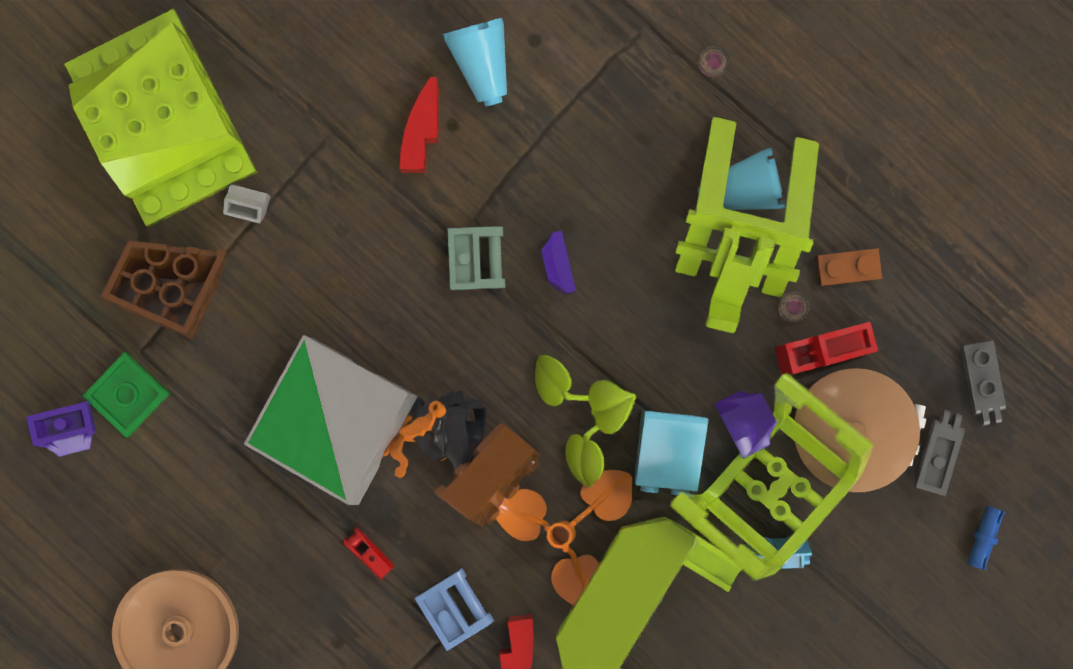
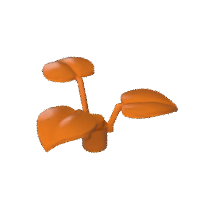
(525, 512)

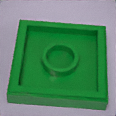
(126, 394)

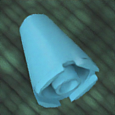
(481, 58)
(753, 184)

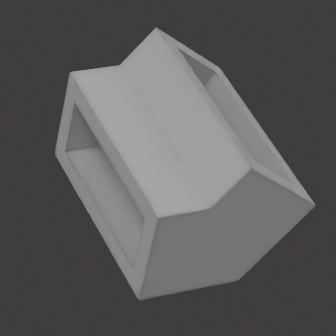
(246, 203)

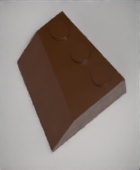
(166, 284)
(491, 477)

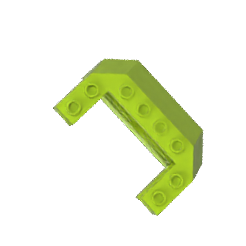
(630, 587)

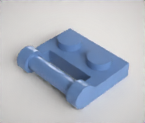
(444, 613)

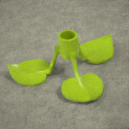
(609, 407)

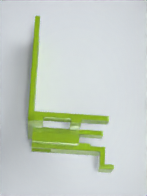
(734, 271)

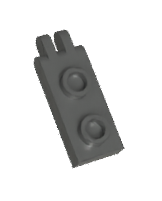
(984, 381)
(940, 454)

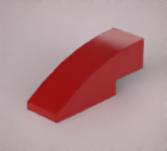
(421, 129)
(826, 349)
(522, 643)

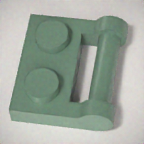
(465, 258)

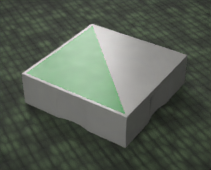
(330, 420)

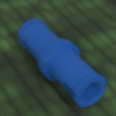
(985, 537)

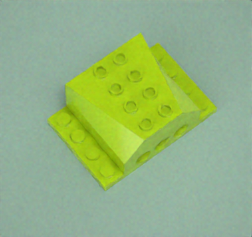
(157, 119)

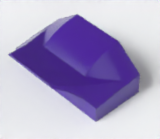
(557, 264)
(747, 421)
(63, 429)

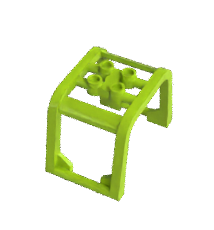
(692, 507)

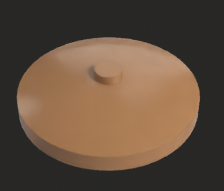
(876, 410)
(175, 623)

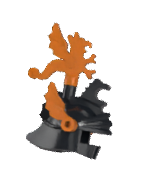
(441, 430)

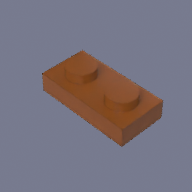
(849, 267)

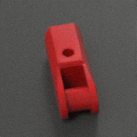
(373, 557)

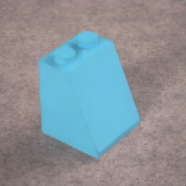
(669, 451)

